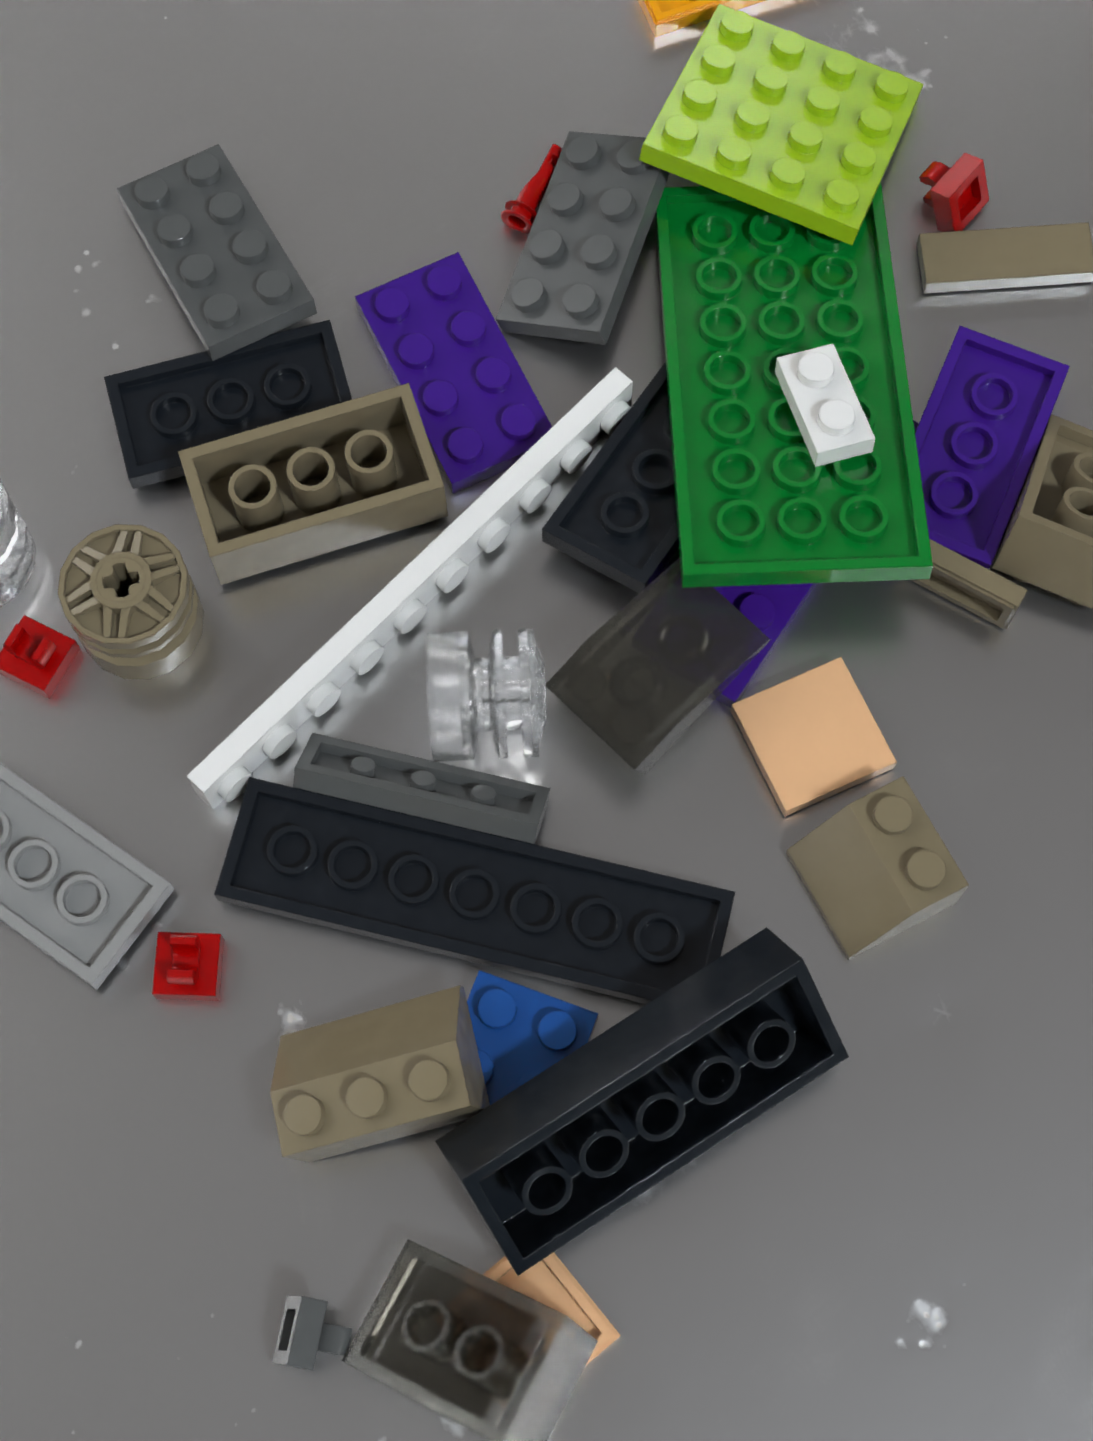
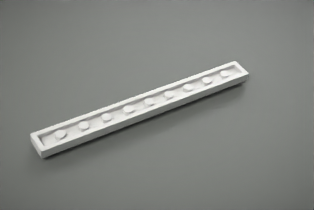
(404, 599)

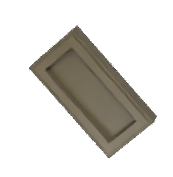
(972, 586)

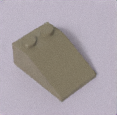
(1052, 520)

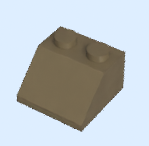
(877, 868)

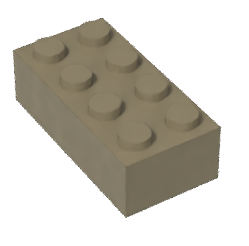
(314, 483)

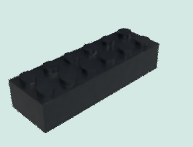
(643, 1099)

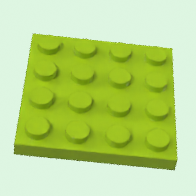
(782, 123)

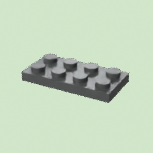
(584, 240)
(216, 252)

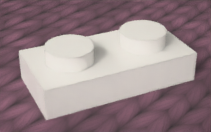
(824, 405)

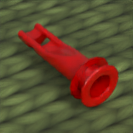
(522, 211)

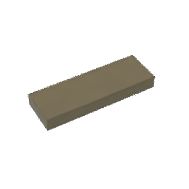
(1005, 257)

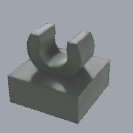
(304, 1334)

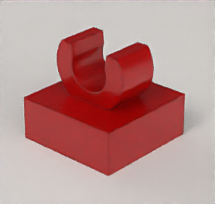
(956, 191)
(37, 656)
(188, 966)

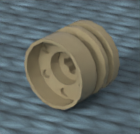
(151, 626)

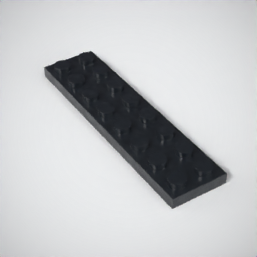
(470, 894)

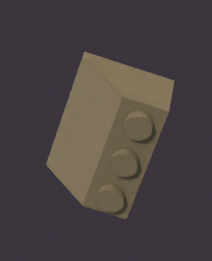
(377, 1077)

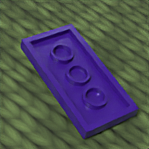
(459, 368)
(982, 439)

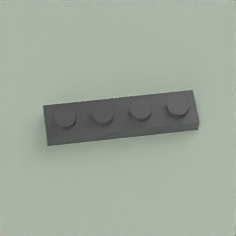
(421, 788)

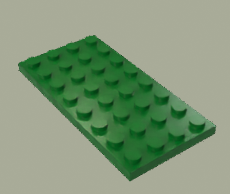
(746, 489)

